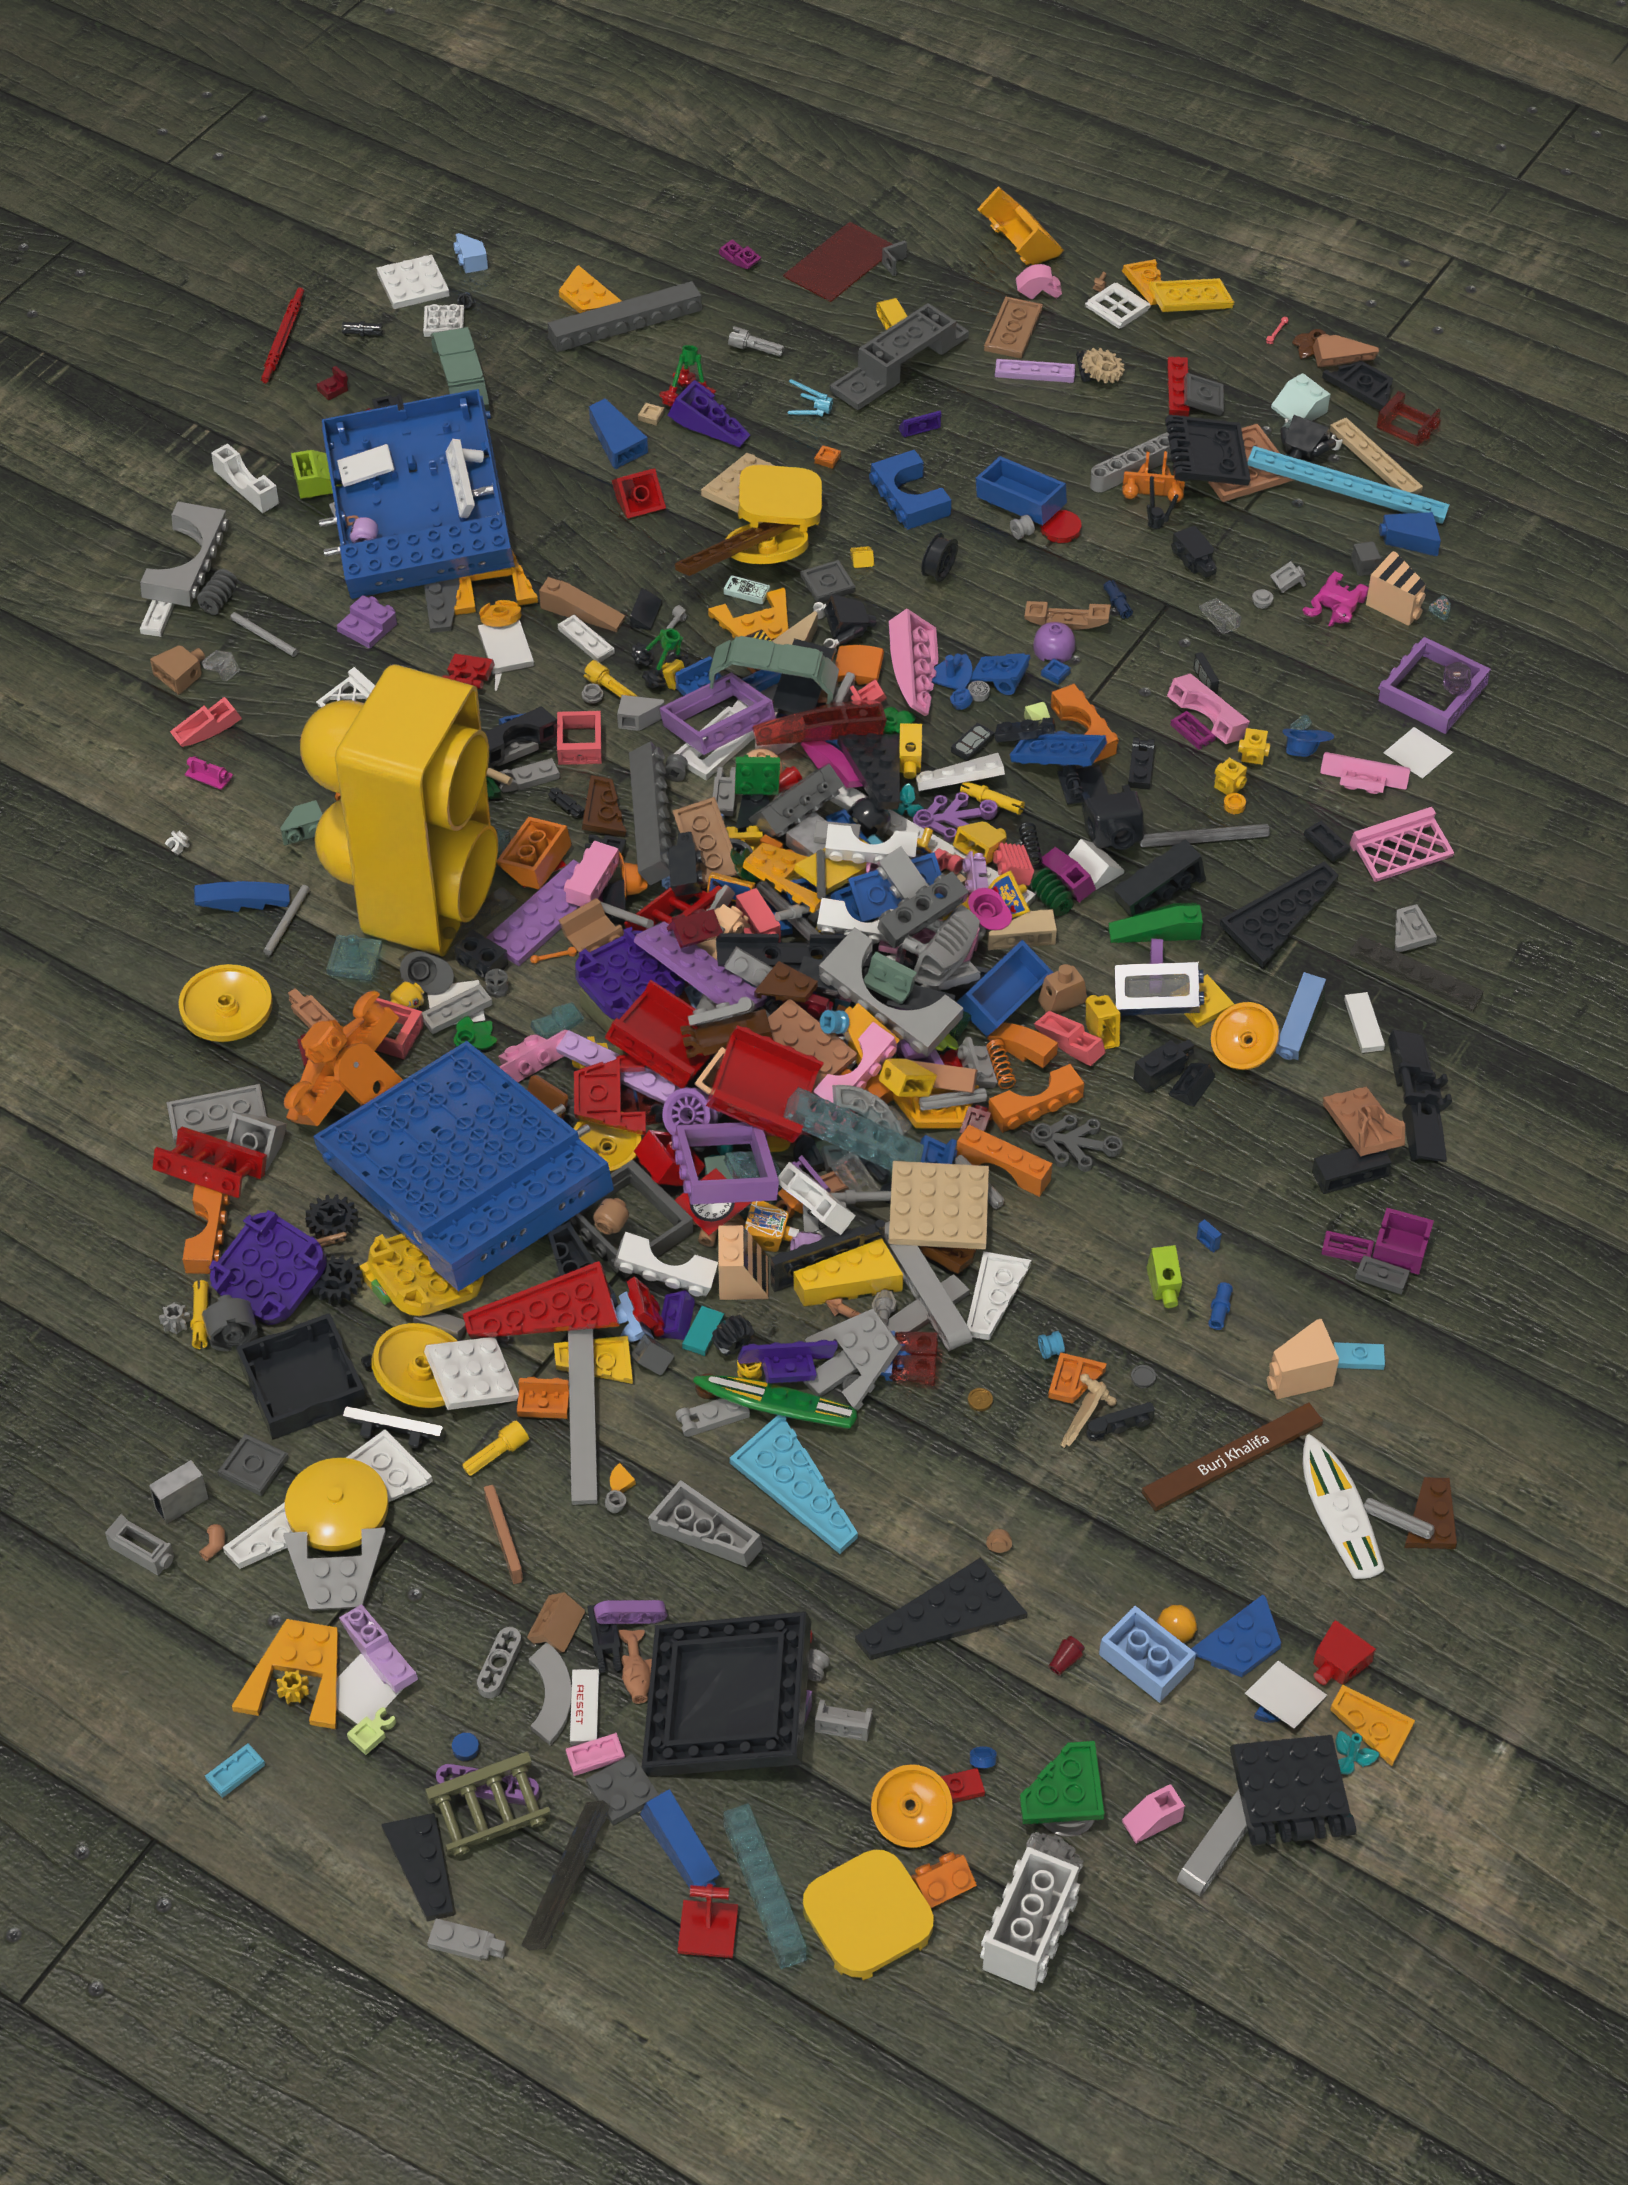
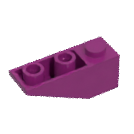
(1070, 873)

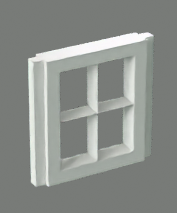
(1108, 314)

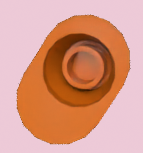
(632, 879)

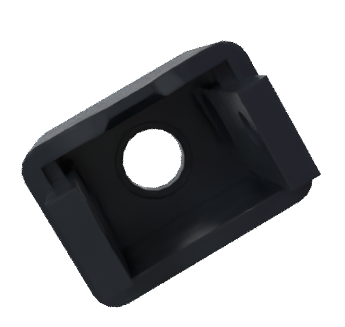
(1113, 818)

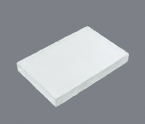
(506, 647)

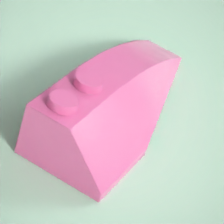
(913, 658)

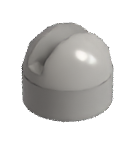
(612, 1499)

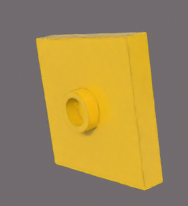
(1214, 1003)

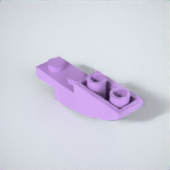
(377, 1649)

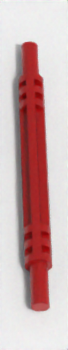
(282, 335)

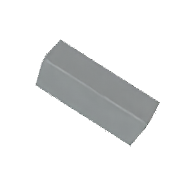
(445, 1322)

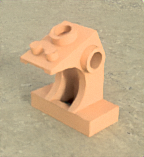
(730, 920)

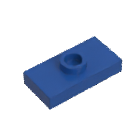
(762, 679)

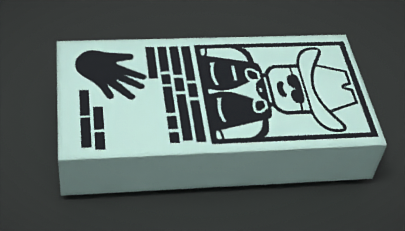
(746, 589)

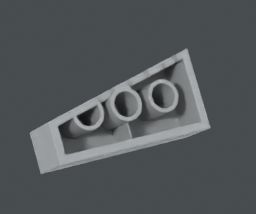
(704, 1525)

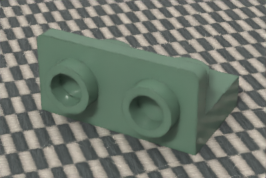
(890, 978)

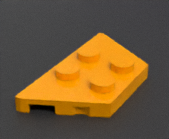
(585, 292)
(935, 1118)

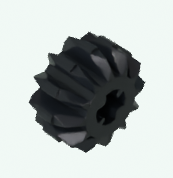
(732, 1334)

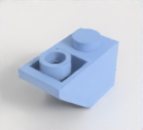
(470, 253)

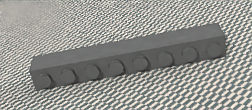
(624, 316)
(650, 812)

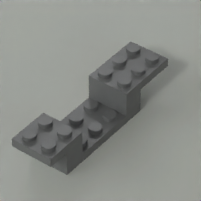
(882, 356)

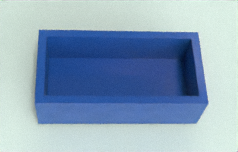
(1021, 490)
(1004, 988)

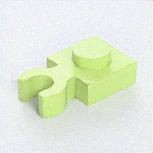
(370, 1733)

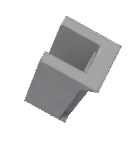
(155, 1562)

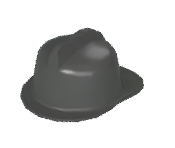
(427, 971)

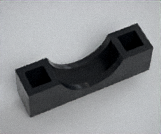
(532, 726)

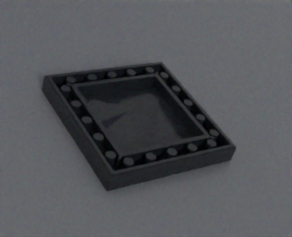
(727, 1694)

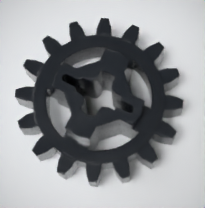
(331, 1217)
(336, 1280)

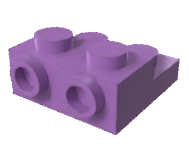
(367, 621)

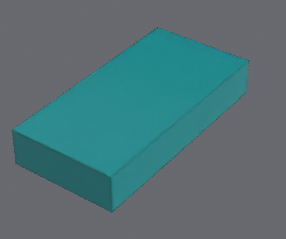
(700, 1333)

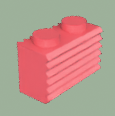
(1016, 859)

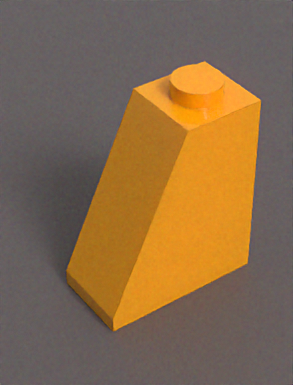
(859, 1021)

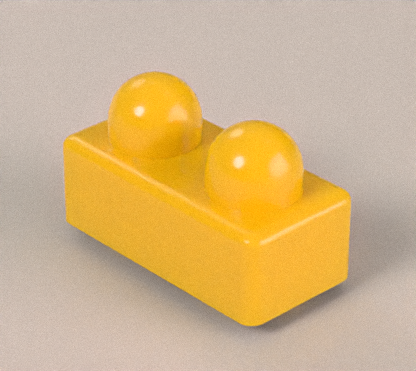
(410, 805)

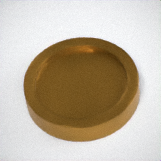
(980, 1399)

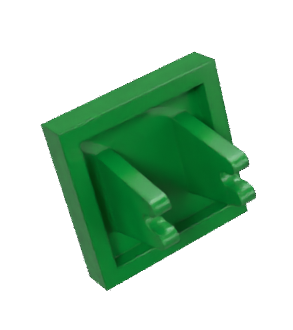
(757, 775)

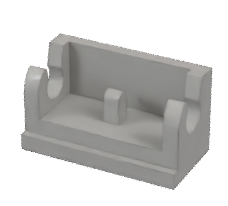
(843, 1722)

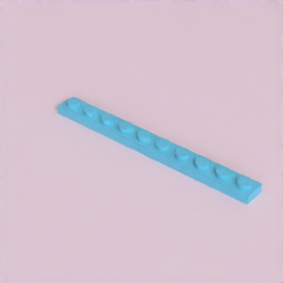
(1345, 483)

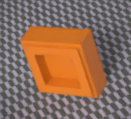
(827, 456)

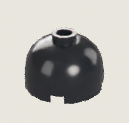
(869, 817)

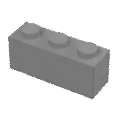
(901, 874)

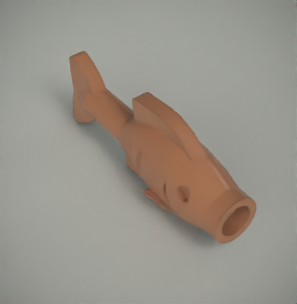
(635, 1670)

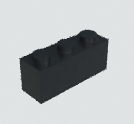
(1349, 1169)

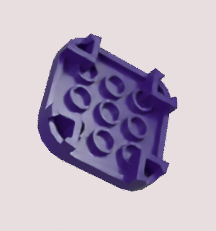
(620, 973)
(269, 1267)

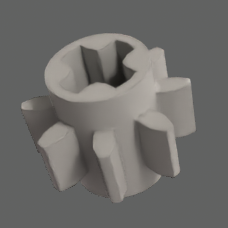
(175, 1318)

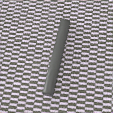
(821, 874)

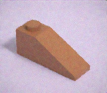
(1341, 350)

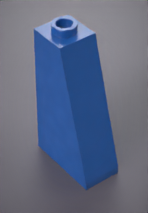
(617, 434)
(679, 1840)

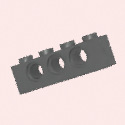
(947, 885)

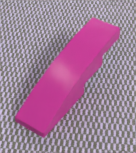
(825, 753)

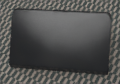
(645, 610)
(615, 896)
(1193, 1083)

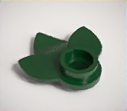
(738, 860)

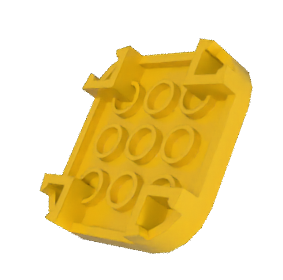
(780, 496)
(411, 1280)
(868, 1913)

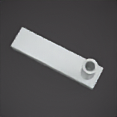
(456, 460)

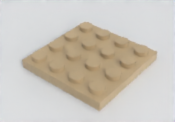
(725, 487)
(939, 1205)

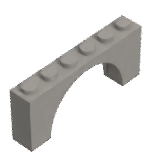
(182, 583)
(919, 1027)

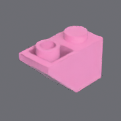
(1154, 1814)

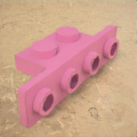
(1364, 773)
(530, 1055)

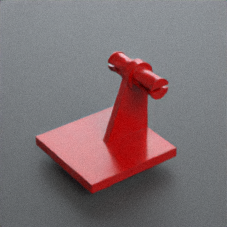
(708, 1926)

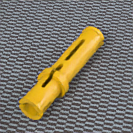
(984, 793)
(200, 1303)

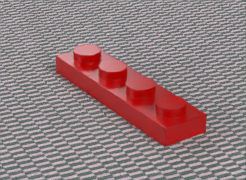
(1177, 369)

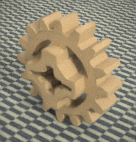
(1103, 365)

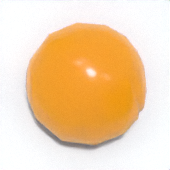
(1179, 1622)

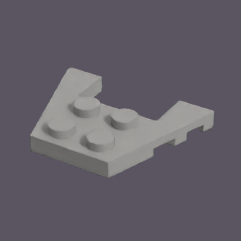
(868, 1346)
(335, 1580)

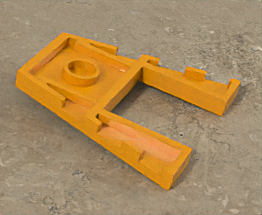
(523, 588)
(778, 867)
(303, 1648)

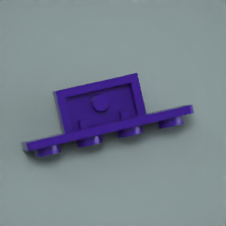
(788, 1361)

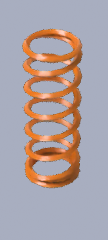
(998, 1041)

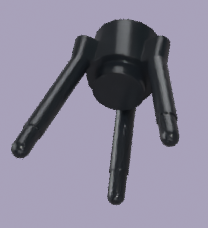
(1156, 515)

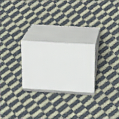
(1096, 863)

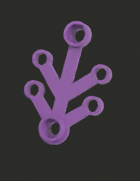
(929, 819)

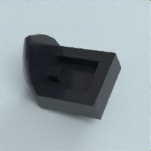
(807, 1148)

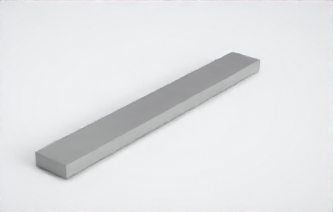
(907, 1320)
(582, 1417)

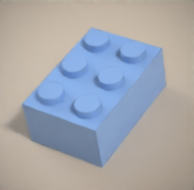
(1147, 1654)

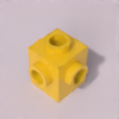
(1253, 750)
(1230, 776)

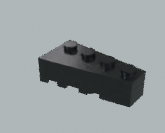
(1161, 878)
(571, 1252)

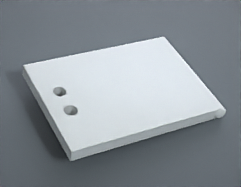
(365, 465)

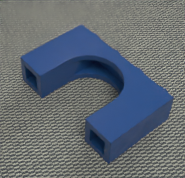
(909, 508)

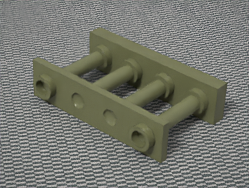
(467, 1785)

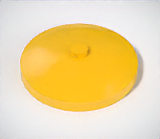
(774, 550)
(225, 1003)
(403, 1366)
(336, 1502)

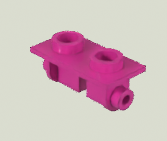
(207, 773)

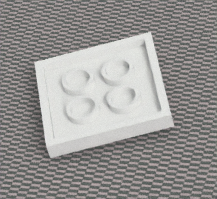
(412, 281)
(471, 1373)

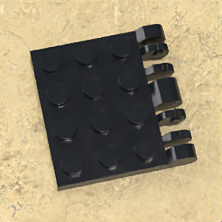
(1207, 450)
(1292, 1786)

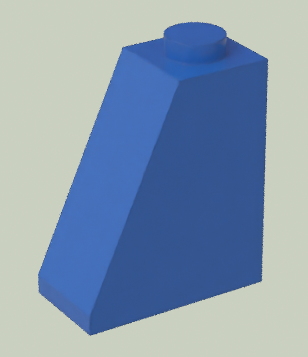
(1411, 532)

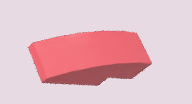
(206, 723)
(1071, 1037)

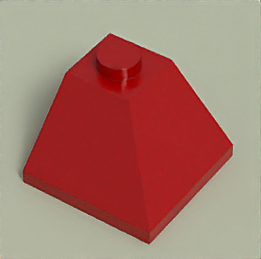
(639, 493)

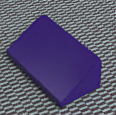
(920, 424)
(677, 1314)

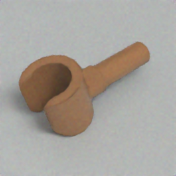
(1100, 284)

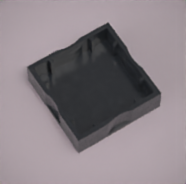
(301, 1376)

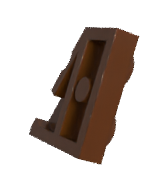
(786, 984)

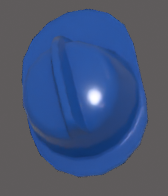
(1305, 742)

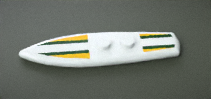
(1341, 1510)

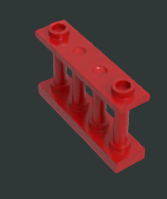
(667, 902)
(214, 1150)

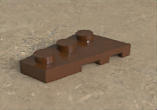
(602, 809)
(1436, 1508)

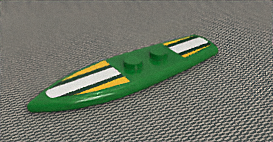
(778, 1400)

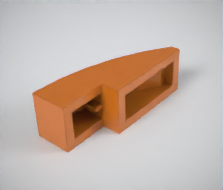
(1025, 1043)

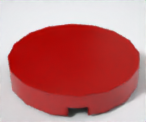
(1062, 527)

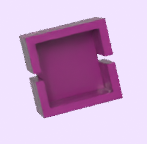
(1403, 1240)

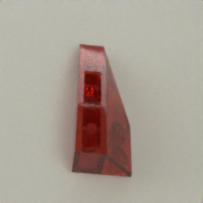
(823, 723)

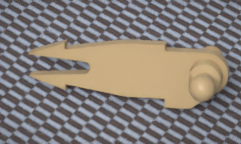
(1097, 1391)

